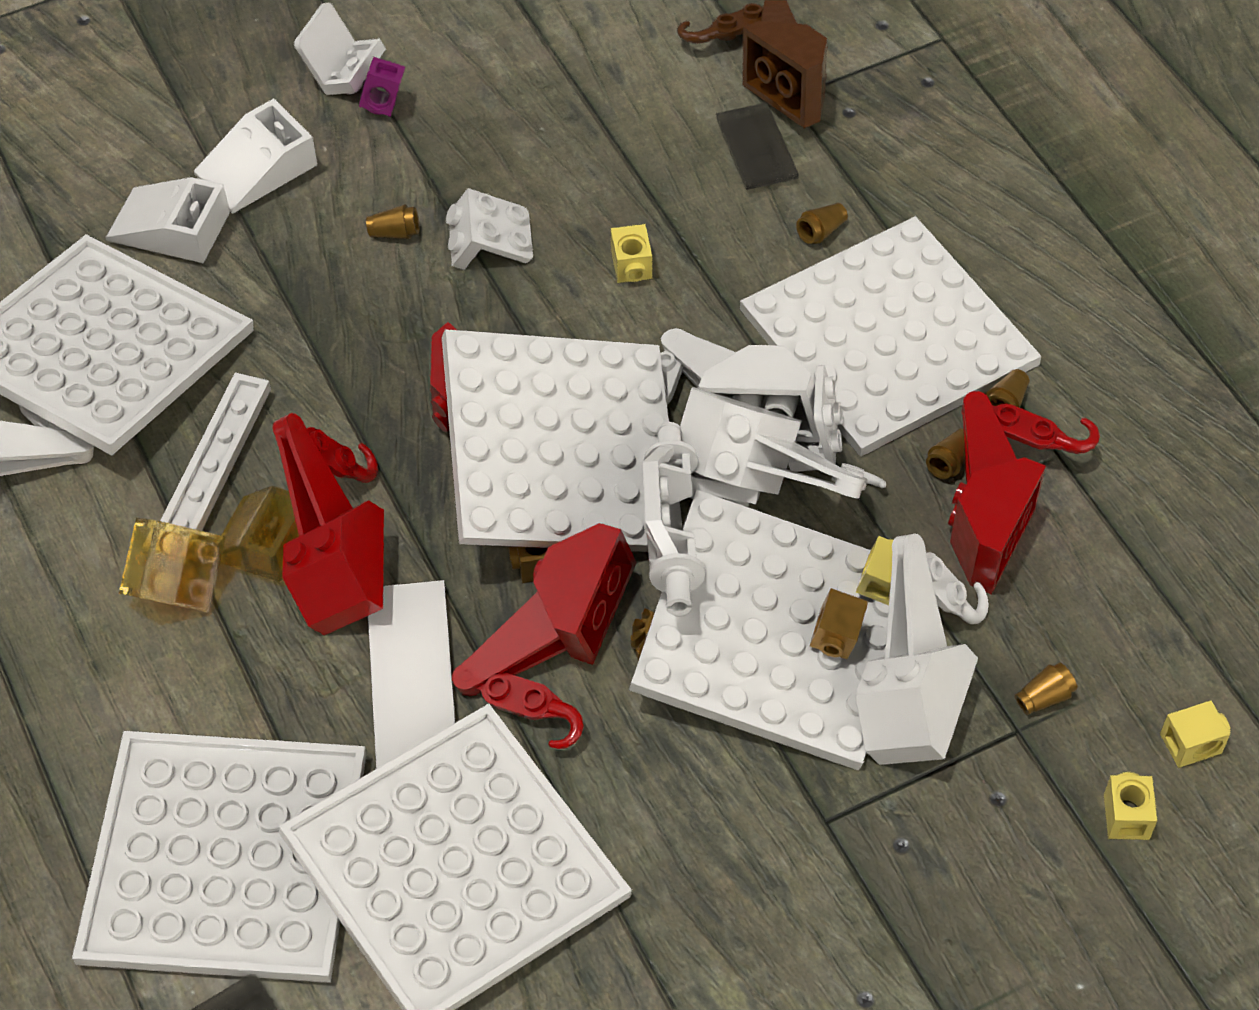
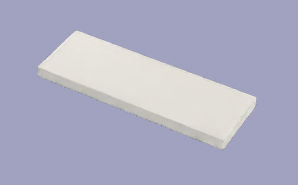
(410, 668)

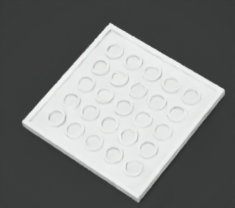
(894, 331)
(108, 342)
(550, 436)
(750, 631)
(197, 863)
(454, 864)

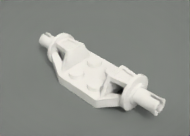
(670, 550)

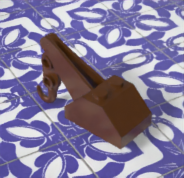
(780, 58)

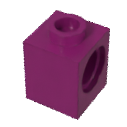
(385, 76)

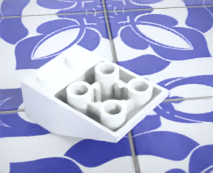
(259, 155)
(173, 218)

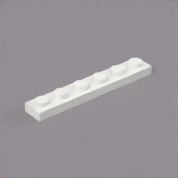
(217, 452)

